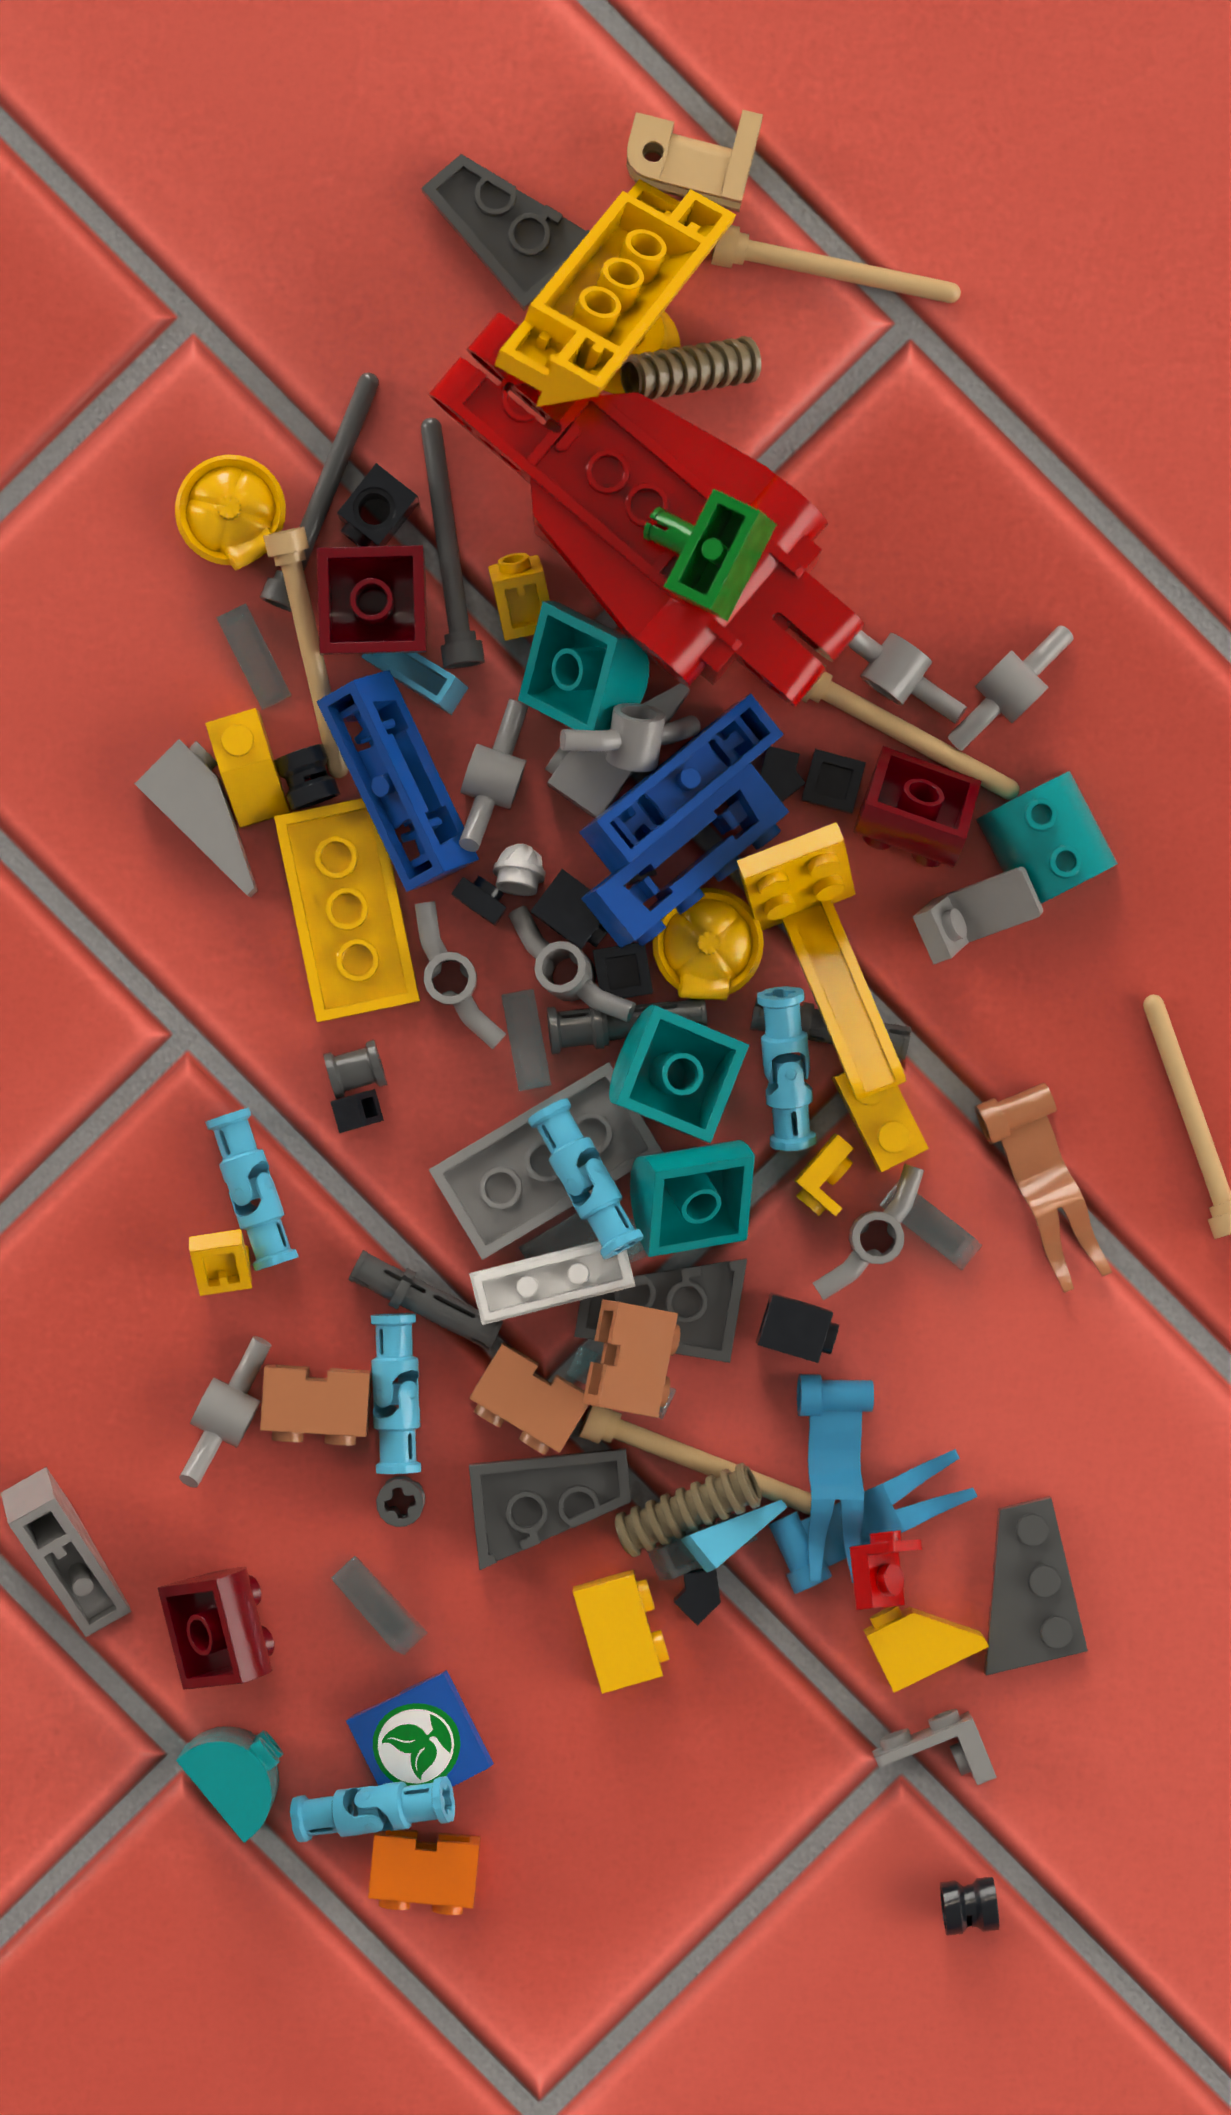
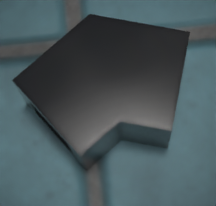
(781, 773)
(357, 1111)
(699, 1595)

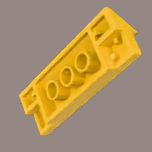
(611, 291)

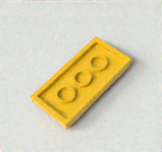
(346, 911)

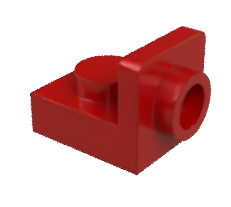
(878, 1570)

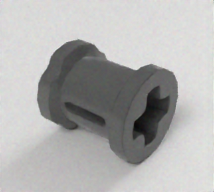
(355, 1069)
(392, 1515)

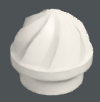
(519, 870)

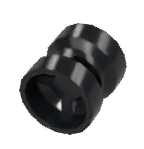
(303, 765)
(969, 1906)

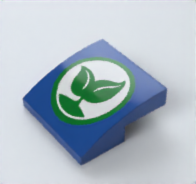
(421, 1735)

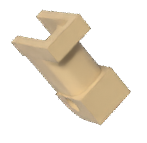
(691, 163)

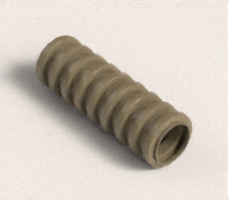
(692, 368)
(688, 1510)

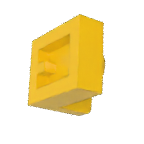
(518, 593)
(827, 1165)
(220, 1262)

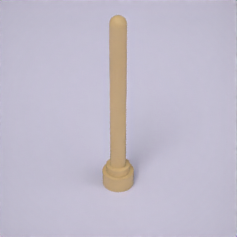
(736, 247)
(288, 552)
(911, 736)
(1192, 1115)
(607, 1425)

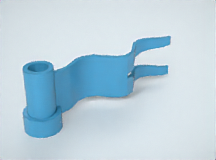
(834, 1459)
(878, 1516)

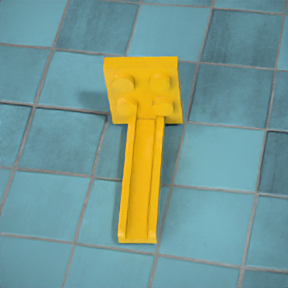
(798, 887)

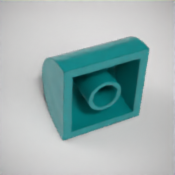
(581, 669)
(1050, 836)
(676, 1072)
(692, 1197)
(235, 1774)

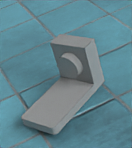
(976, 912)
(968, 1752)

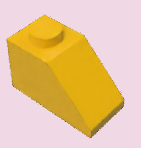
(247, 767)
(918, 1644)

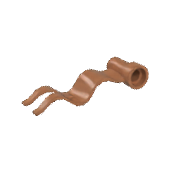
(1041, 1173)

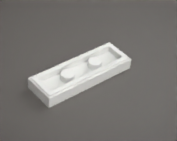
(548, 1281)

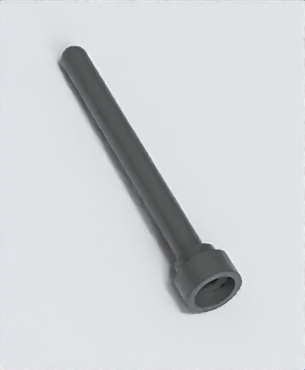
(328, 482)
(460, 644)

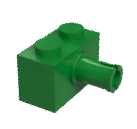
(714, 553)

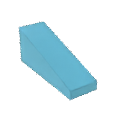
(422, 677)
(722, 1540)

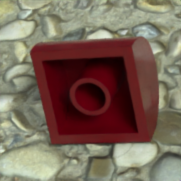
(372, 599)
(917, 808)
(217, 1628)

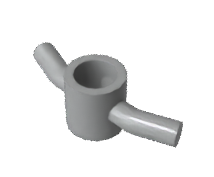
(898, 671)
(1011, 687)
(633, 737)
(493, 776)
(437, 954)
(583, 984)
(859, 1258)
(225, 1412)

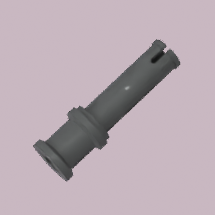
(596, 1028)

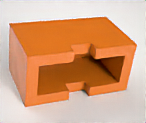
(424, 1872)

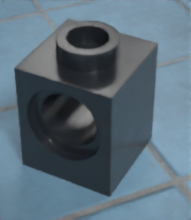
(382, 486)
(567, 913)
(797, 1328)

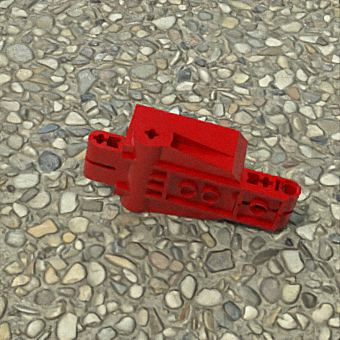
(598, 479)

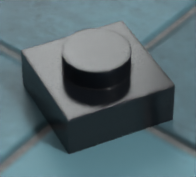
(833, 781)
(481, 898)
(623, 970)

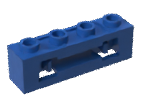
(397, 778)
(681, 783)
(622, 910)

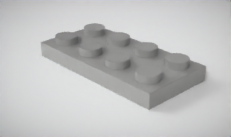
(506, 1180)

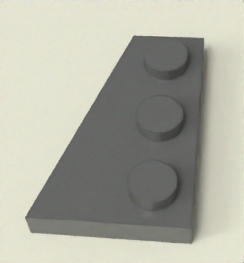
(504, 227)
(701, 1295)
(539, 1497)
(1032, 1591)

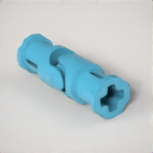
(786, 1071)
(581, 1170)
(249, 1178)
(395, 1425)
(372, 1809)

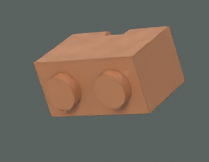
(632, 1359)
(516, 1394)
(315, 1405)

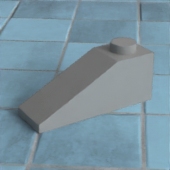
(587, 776)
(197, 804)
(63, 1551)

